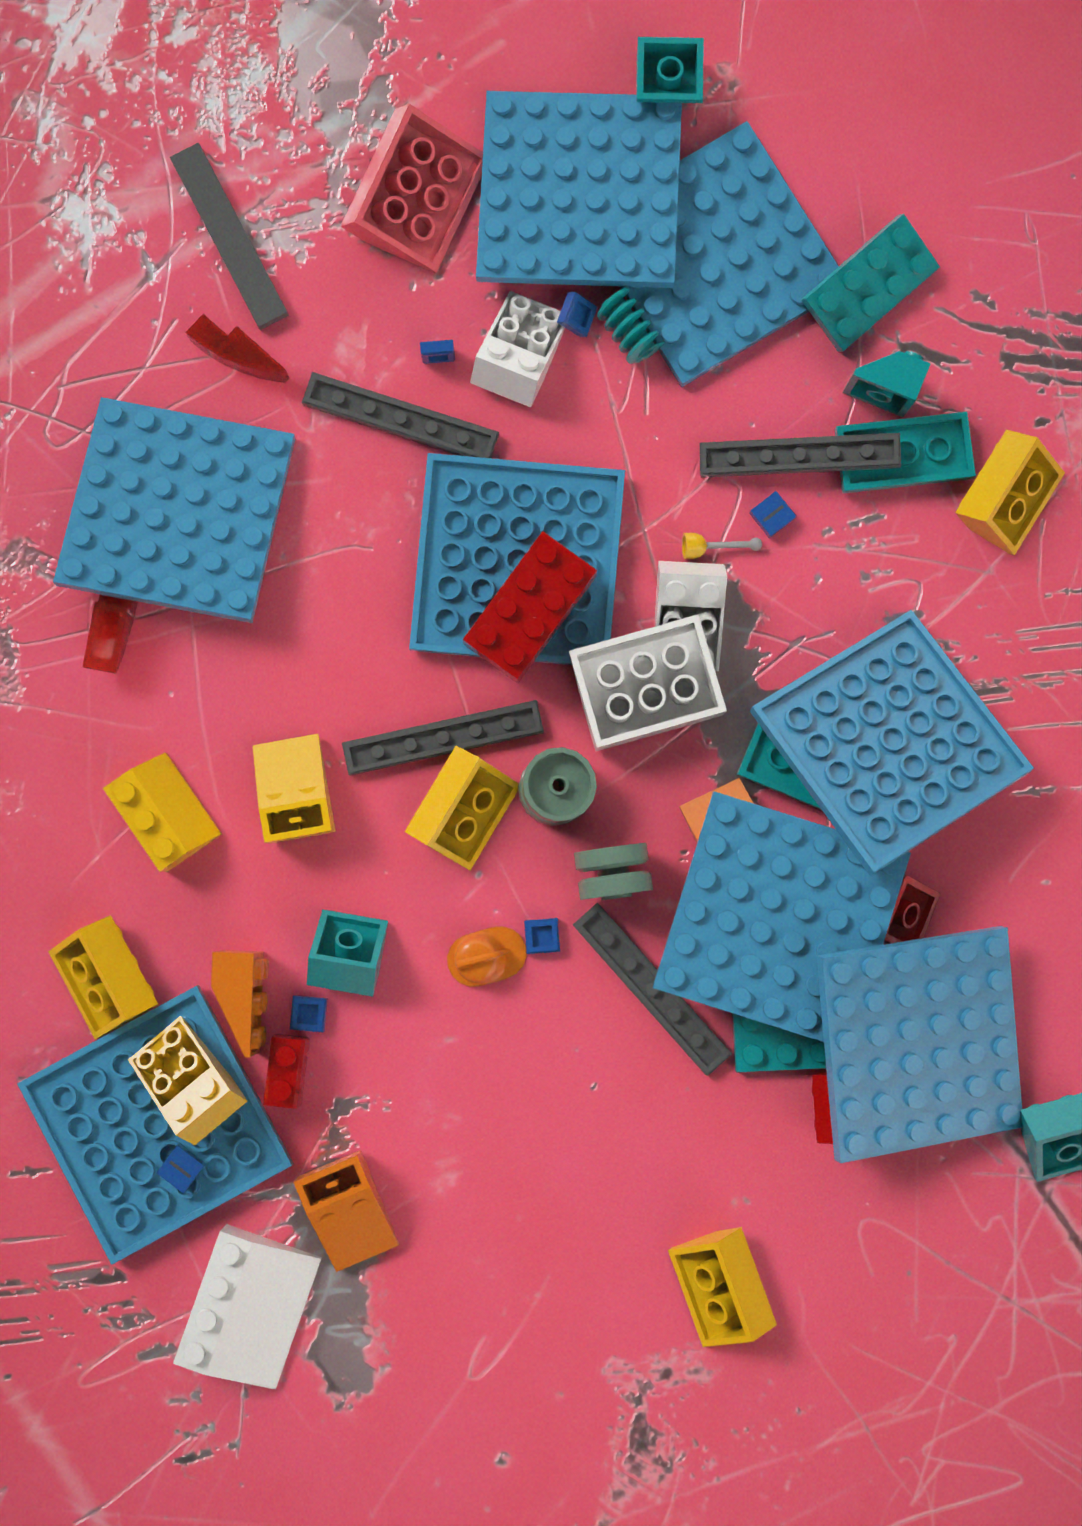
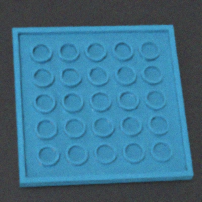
(579, 190)
(739, 258)
(175, 510)
(482, 523)
(891, 741)
(760, 909)
(920, 1042)
(117, 1139)

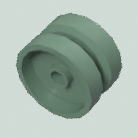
(573, 774)
(613, 871)

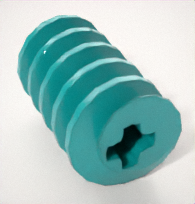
(628, 328)

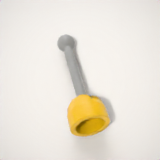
(695, 545)

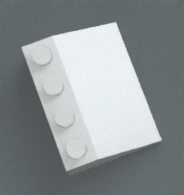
(647, 682)
(247, 1309)

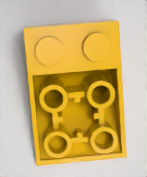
(292, 789)
(187, 1082)

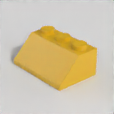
(1010, 491)
(462, 807)
(162, 812)
(103, 976)
(722, 1288)

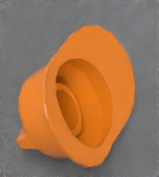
(486, 956)

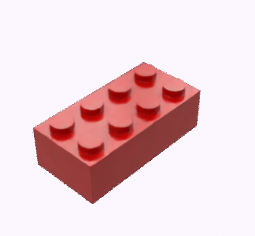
(530, 607)

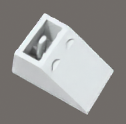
(518, 349)
(693, 590)

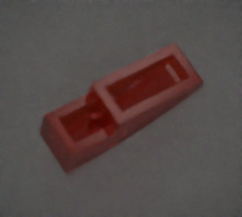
(235, 350)
(109, 633)

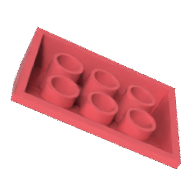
(415, 189)

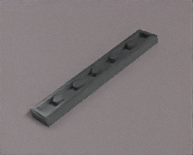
(229, 236)
(399, 417)
(800, 455)
(442, 737)
(639, 977)

